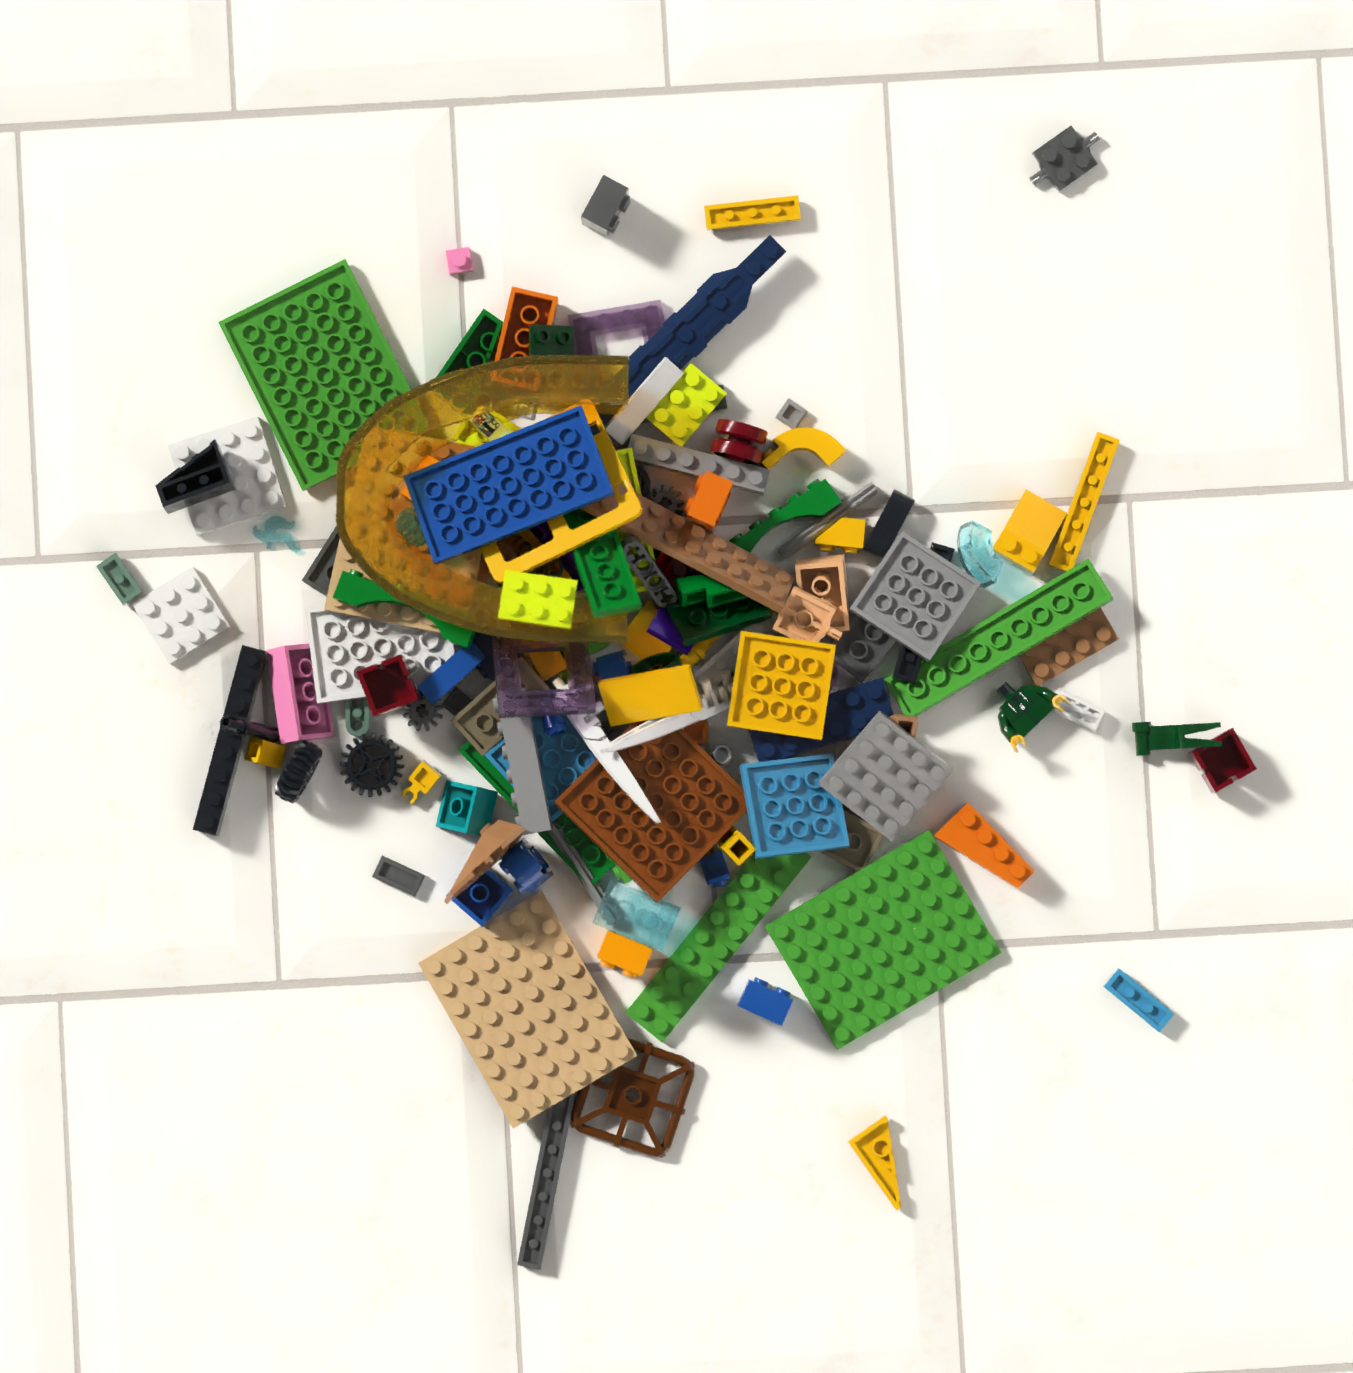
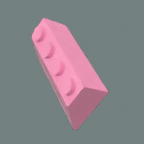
(295, 696)

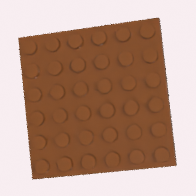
(687, 792)

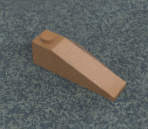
(488, 850)

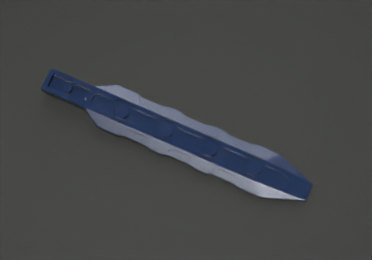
(701, 318)

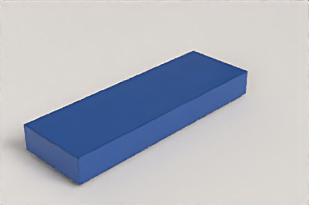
(451, 673)

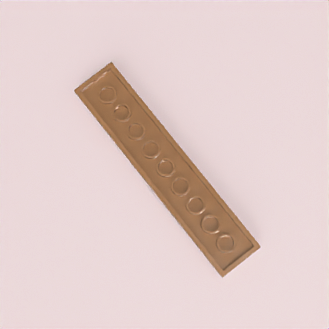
(703, 551)

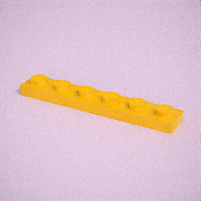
(1084, 502)

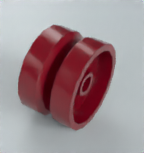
(738, 441)

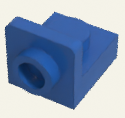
(715, 869)

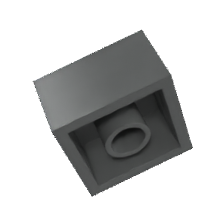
(605, 206)

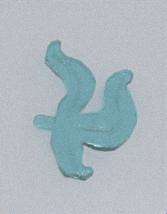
(271, 527)

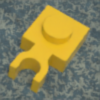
(423, 780)

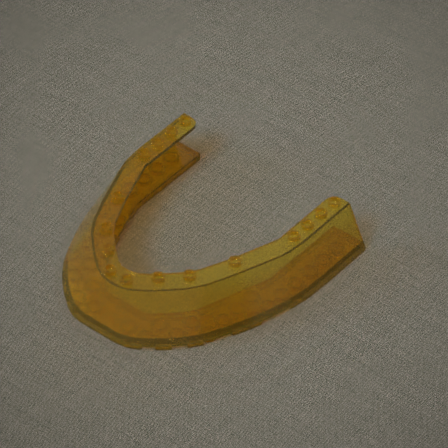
(436, 415)

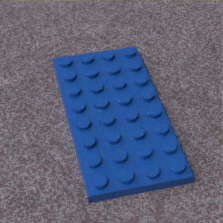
(508, 485)

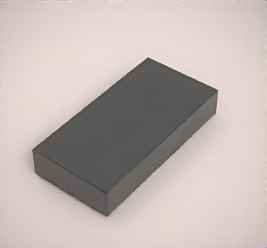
(398, 876)

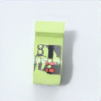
(489, 426)

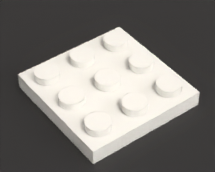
(181, 615)

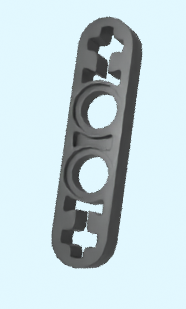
(649, 571)

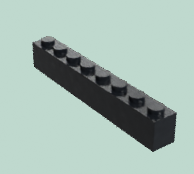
(228, 744)

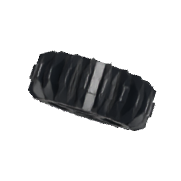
(298, 771)
(381, 779)

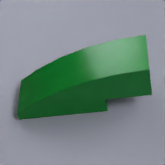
(705, 589)

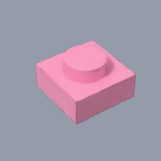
(459, 260)

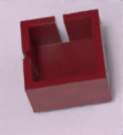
(388, 687)
(1223, 761)

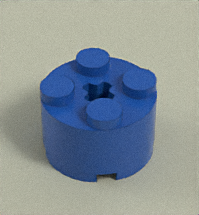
(612, 665)
(525, 866)

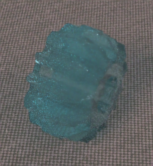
(409, 527)

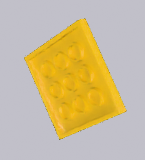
(781, 685)

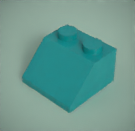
(466, 808)

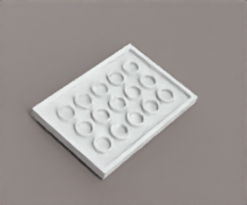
(350, 643)

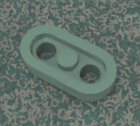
(357, 713)

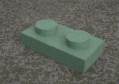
(119, 579)

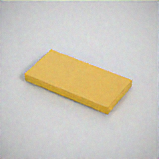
(650, 695)

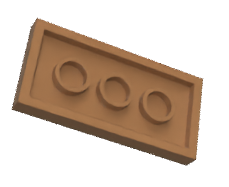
(1068, 647)

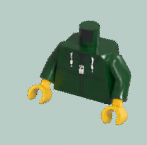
(1024, 710)

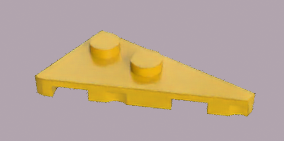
(876, 1153)

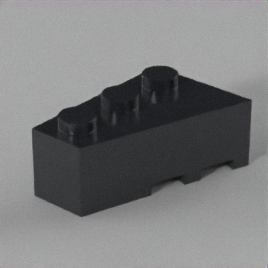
(196, 481)

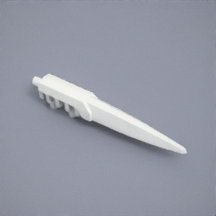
(713, 700)
(590, 731)

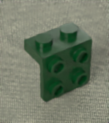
(551, 340)

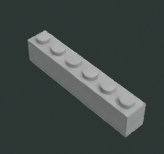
(693, 463)
(524, 772)

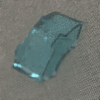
(977, 553)

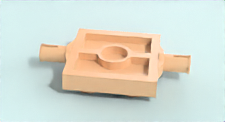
(806, 617)

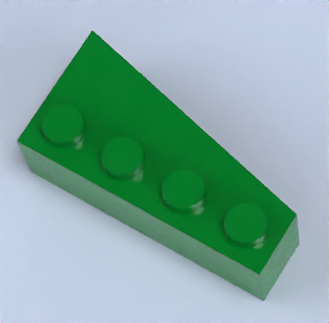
(476, 344)

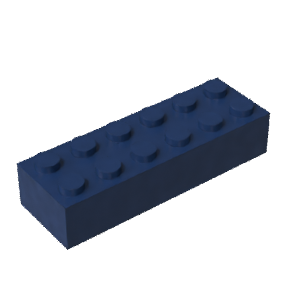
(845, 718)

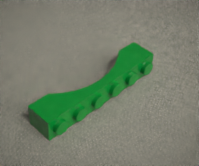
(813, 503)
(360, 592)

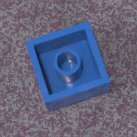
(483, 897)
(765, 1001)

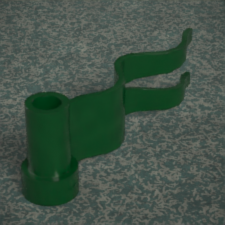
(1170, 736)

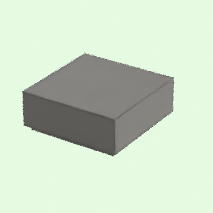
(791, 414)

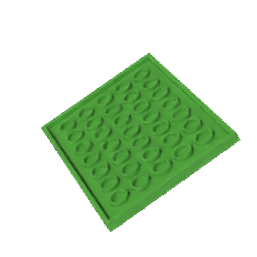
(315, 367)
(883, 939)

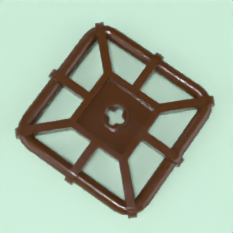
(640, 1109)

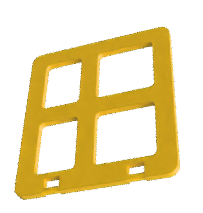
(565, 538)

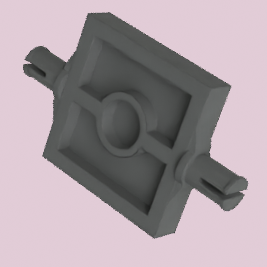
(1064, 158)

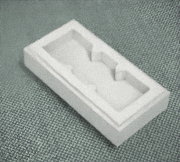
(1081, 711)

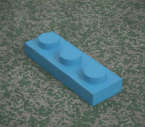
(1138, 1000)

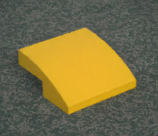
(639, 640)

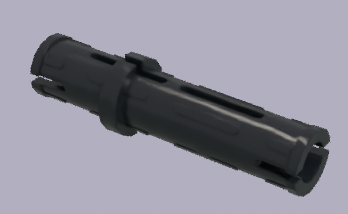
(243, 727)

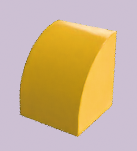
(264, 752)

